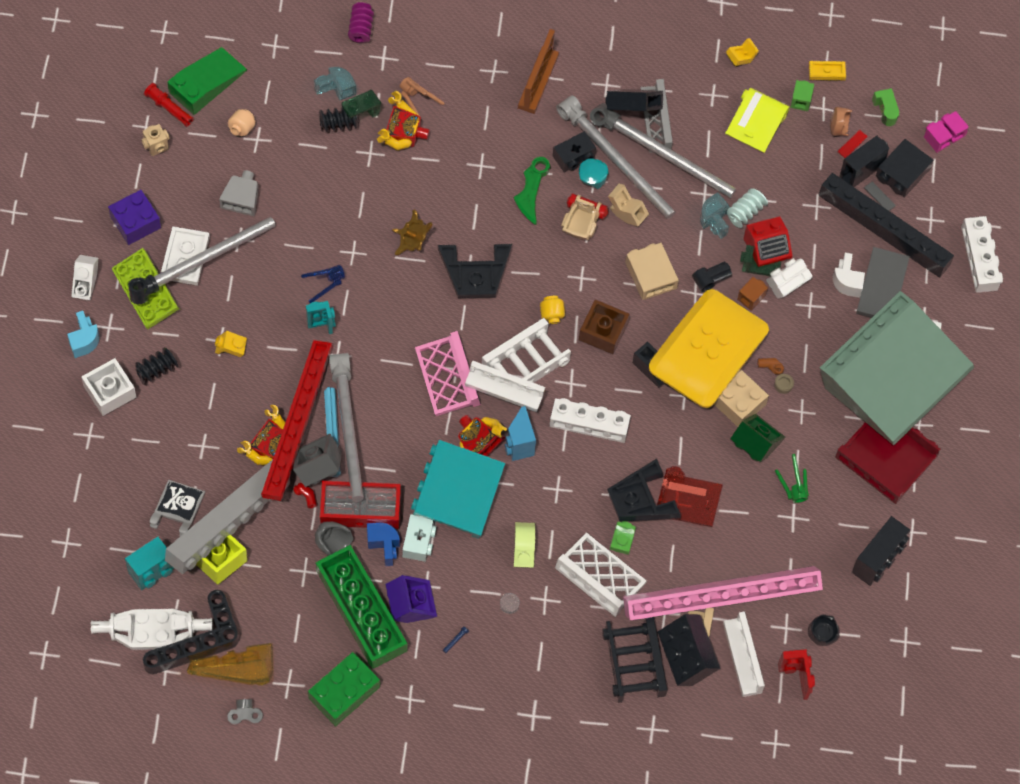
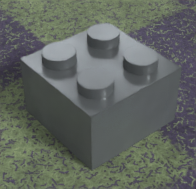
(317, 460)

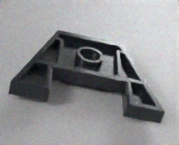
(475, 278)
(633, 498)

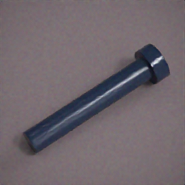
(464, 630)

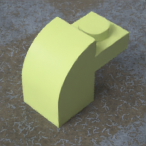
(524, 544)

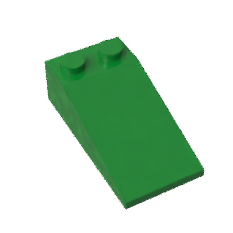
(205, 79)

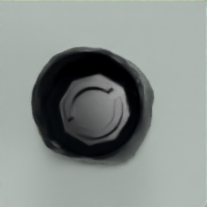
(824, 630)

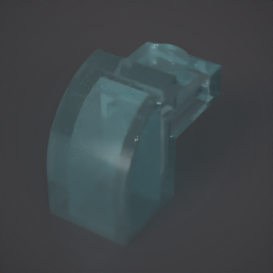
(337, 79)
(712, 213)

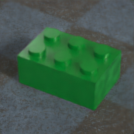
(344, 689)

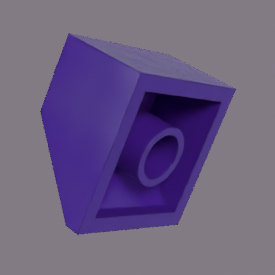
(410, 599)

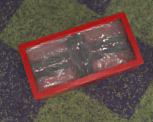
(379, 504)

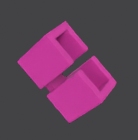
(949, 127)

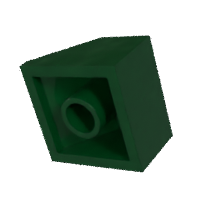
(757, 437)

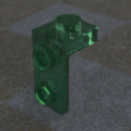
(361, 103)
(750, 265)

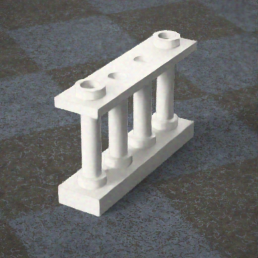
(524, 341)

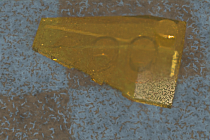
(245, 667)

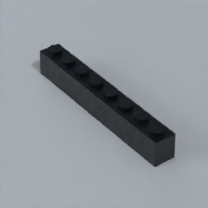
(886, 225)

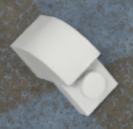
(846, 280)

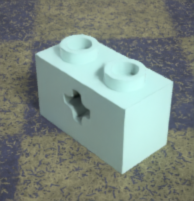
(415, 548)

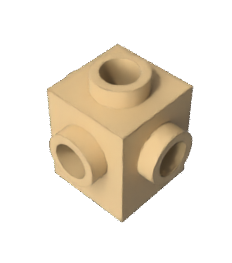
(155, 139)

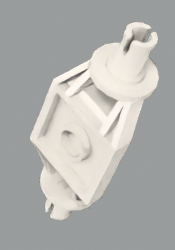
(151, 627)

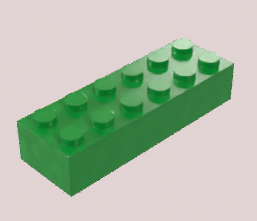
(361, 607)

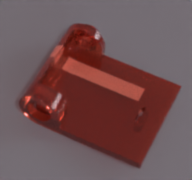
(690, 496)

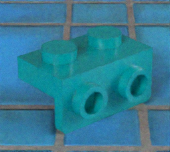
(320, 315)

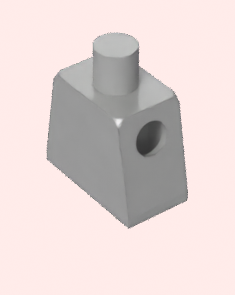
(240, 194)

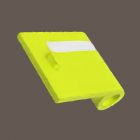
(757, 119)

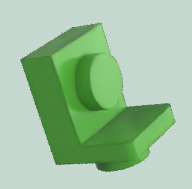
(623, 537)

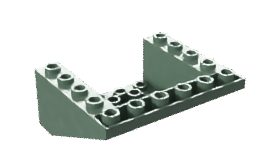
(895, 368)

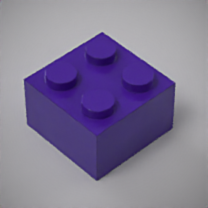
(134, 217)

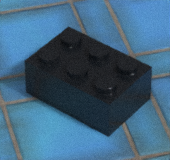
(881, 551)
(688, 650)

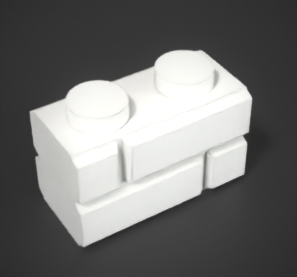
(789, 277)

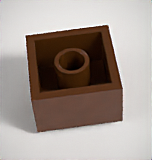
(604, 326)

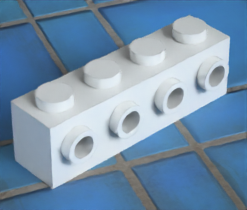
(981, 254)
(590, 420)

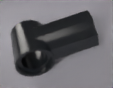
(707, 278)

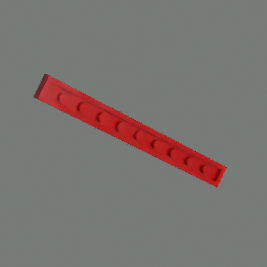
(297, 421)

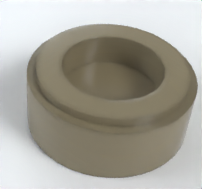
(784, 383)

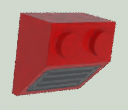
(769, 241)

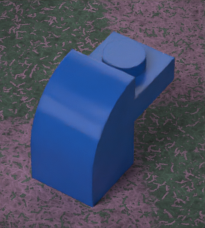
(383, 536)

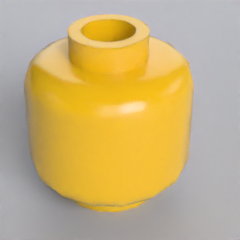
(552, 309)

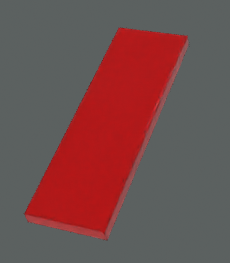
(852, 144)

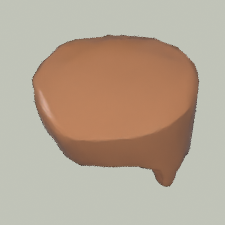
(840, 121)

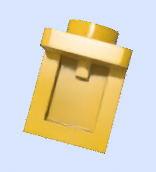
(744, 53)
(230, 343)

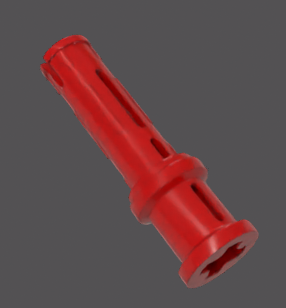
(162, 100)

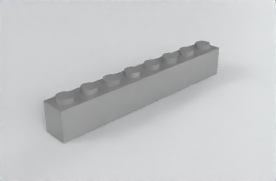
(219, 523)

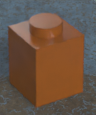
(752, 293)

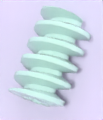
(745, 207)

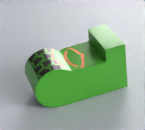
(887, 105)

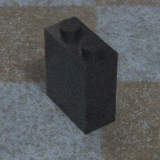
(634, 100)
(864, 161)
(904, 168)

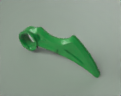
(527, 197)

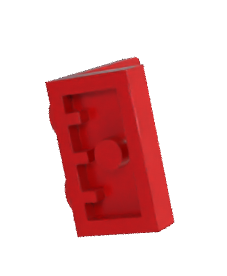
(798, 660)

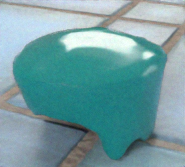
(593, 172)

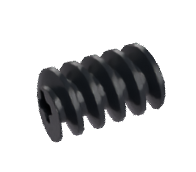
(336, 119)
(155, 365)

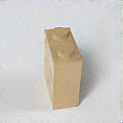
(651, 271)

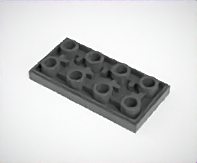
(882, 280)

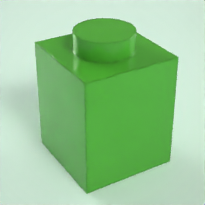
(802, 95)

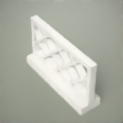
(576, 573)

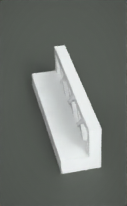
(504, 386)
(744, 655)

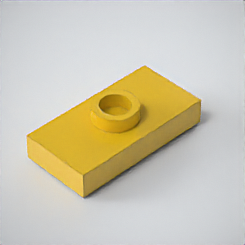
(827, 70)

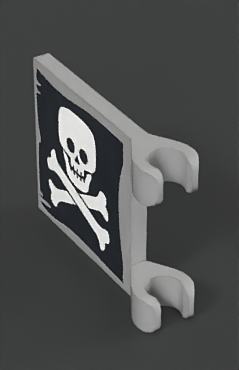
(178, 504)

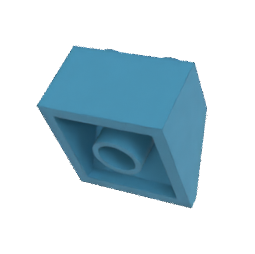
(520, 438)

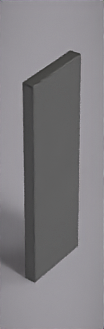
(879, 196)

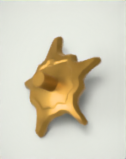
(412, 234)

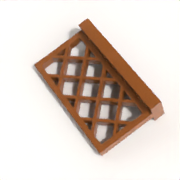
(539, 76)

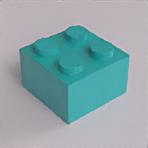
(148, 564)

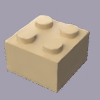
(741, 399)

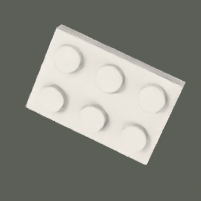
(182, 246)

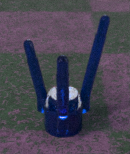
(333, 274)

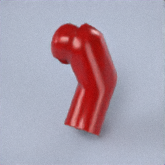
(307, 492)

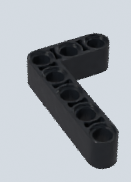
(198, 641)

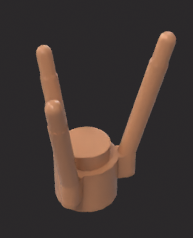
(411, 88)

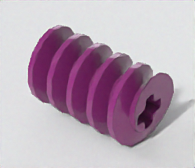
(360, 22)

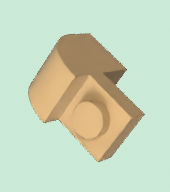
(627, 208)

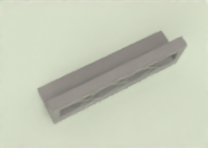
(663, 122)

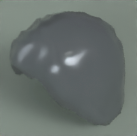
(332, 537)

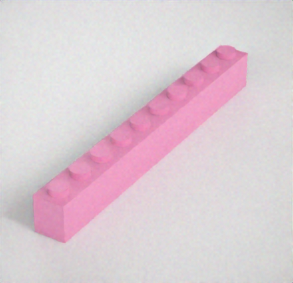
(722, 593)

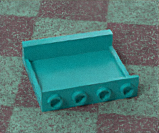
(458, 488)

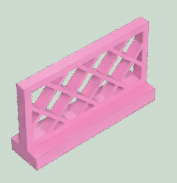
(463, 370)

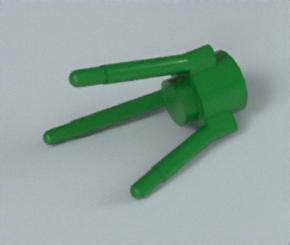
(799, 491)

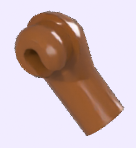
(772, 364)

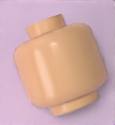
(242, 122)

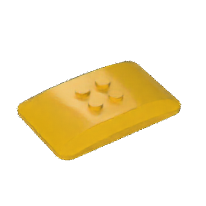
(708, 348)

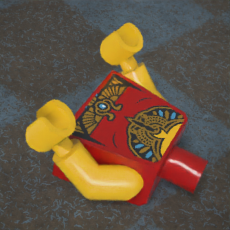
(403, 126)
(480, 434)
(265, 443)

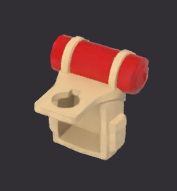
(582, 216)

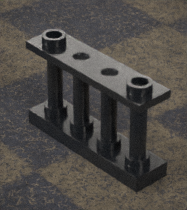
(650, 647)

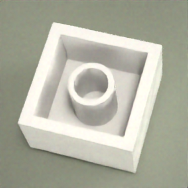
(108, 387)

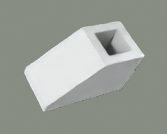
(84, 277)

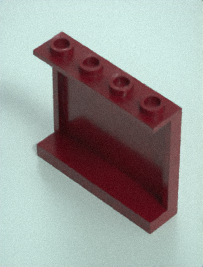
(888, 466)

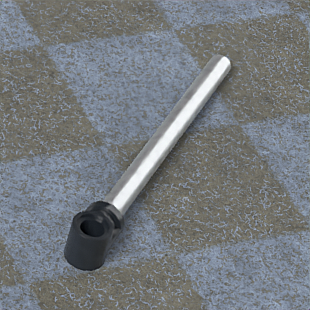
(141, 288)

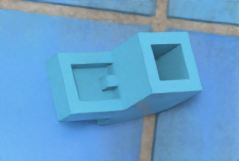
(85, 339)

